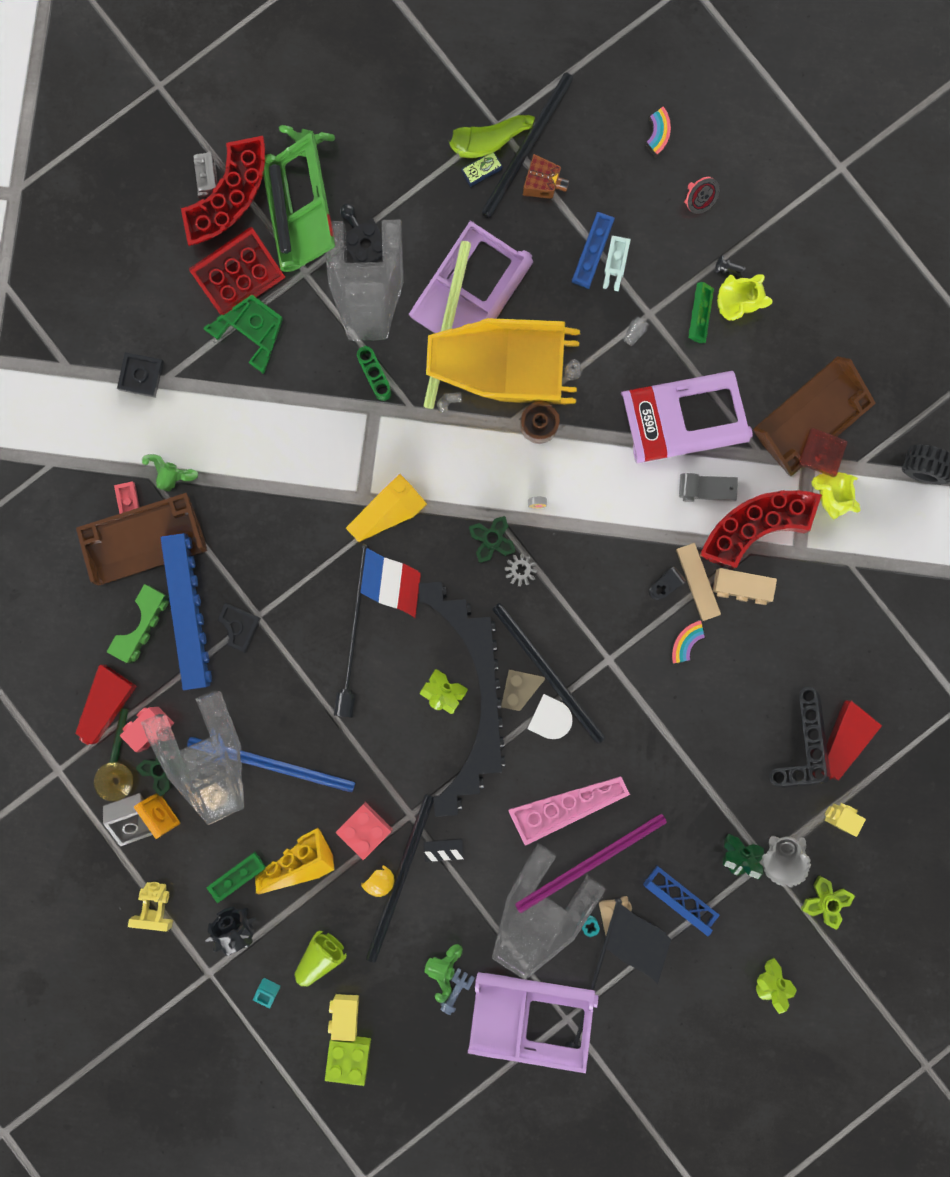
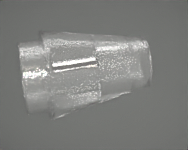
(635, 331)
(572, 374)

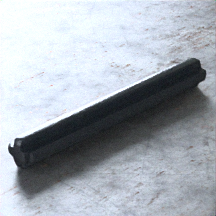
(280, 209)

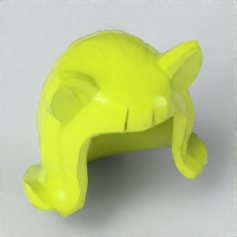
(742, 296)
(837, 493)

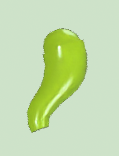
(486, 140)

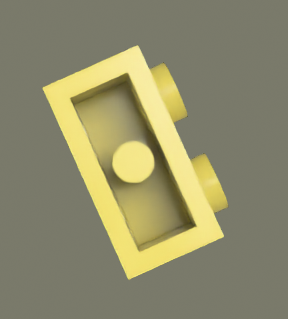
(844, 818)
(344, 1017)

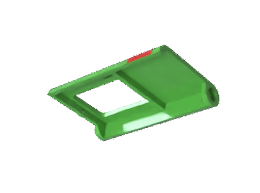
(311, 225)

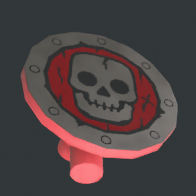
(702, 195)

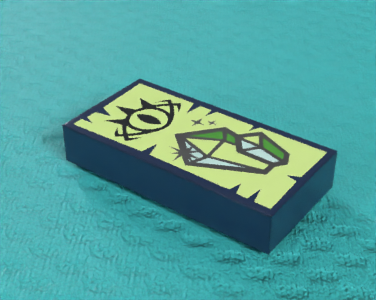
(481, 169)

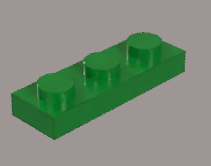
(701, 312)
(236, 877)

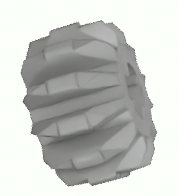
(514, 568)

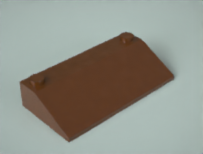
(825, 403)
(132, 539)

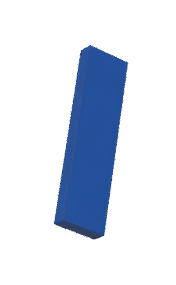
(593, 250)

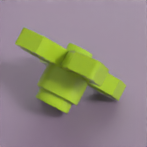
(443, 694)
(820, 904)
(773, 986)

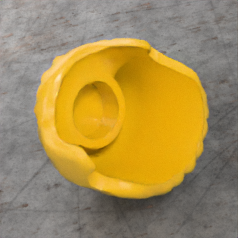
(379, 883)

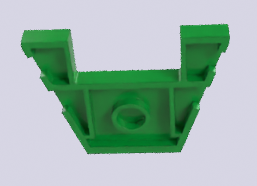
(256, 323)

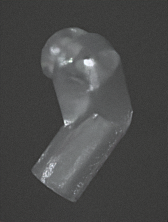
(446, 399)

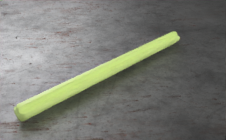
(450, 312)

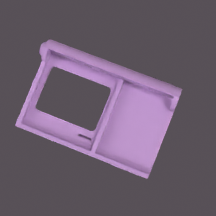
(432, 303)

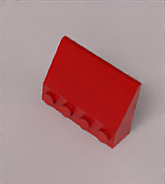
(237, 271)

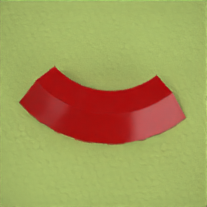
(232, 193)
(756, 518)

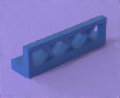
(680, 908)

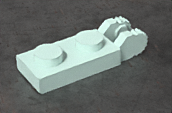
(616, 260)

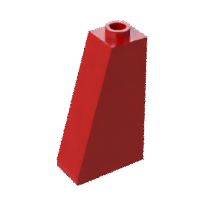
(103, 704)
(849, 738)

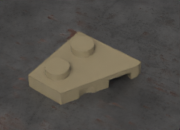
(519, 689)

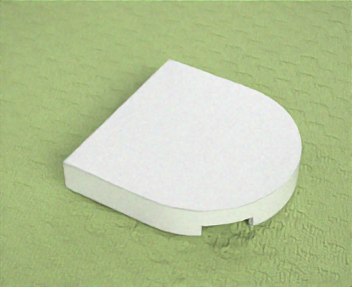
(551, 718)

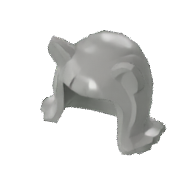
(786, 861)

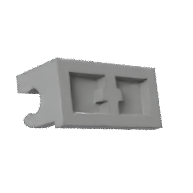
(205, 174)

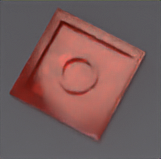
(823, 452)

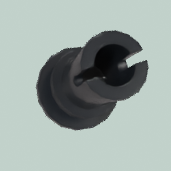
(726, 266)

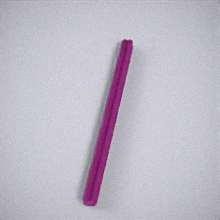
(590, 863)

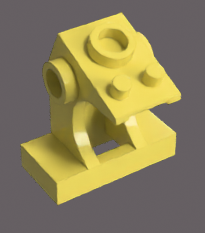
(151, 918)

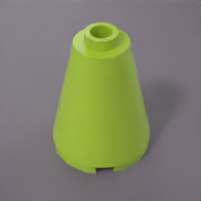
(319, 958)

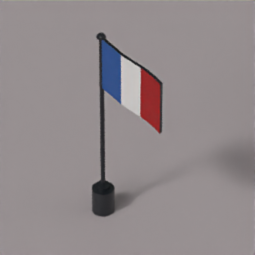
(387, 584)

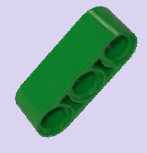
(370, 365)

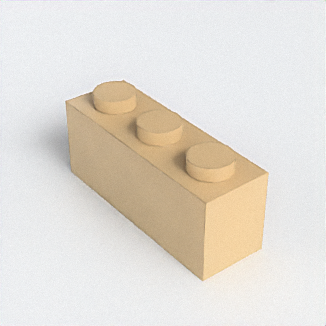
(744, 586)

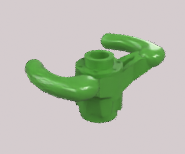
(296, 136)
(168, 473)
(443, 971)

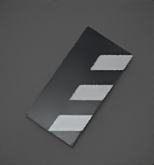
(443, 850)

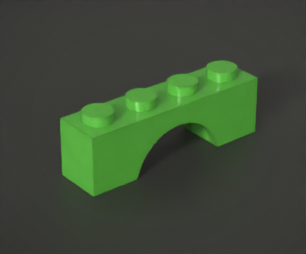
(150, 603)

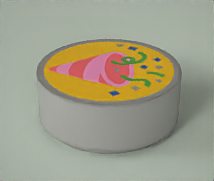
(537, 502)

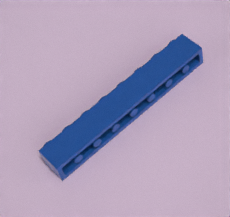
(185, 611)

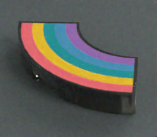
(661, 131)
(685, 642)

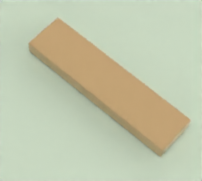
(698, 582)

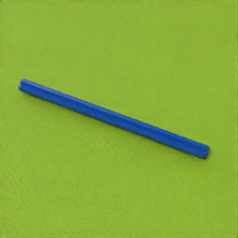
(291, 770)

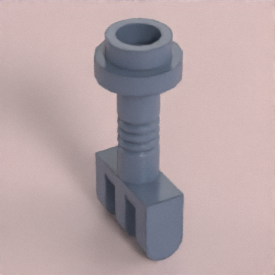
(447, 1006)

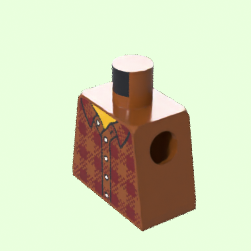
(543, 179)

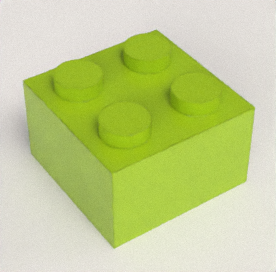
(348, 1061)

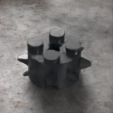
(231, 931)

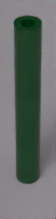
(118, 740)

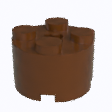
(547, 415)

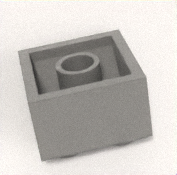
(124, 821)

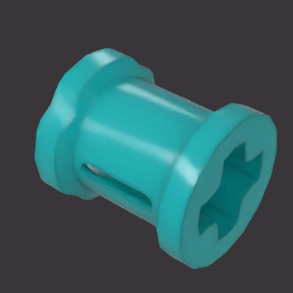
(592, 931)

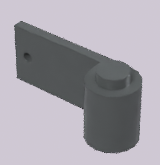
(707, 487)

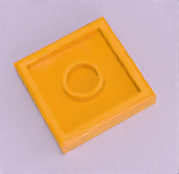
(157, 815)

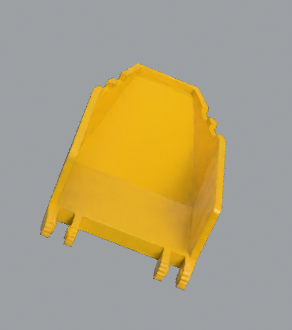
(503, 359)

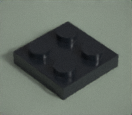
(140, 374)

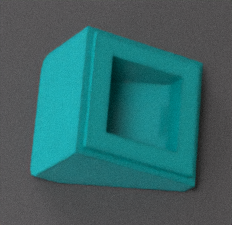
(266, 993)

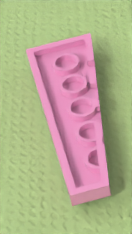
(553, 813)

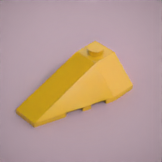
(390, 507)
(302, 863)

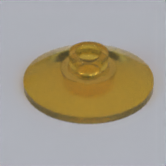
(104, 781)

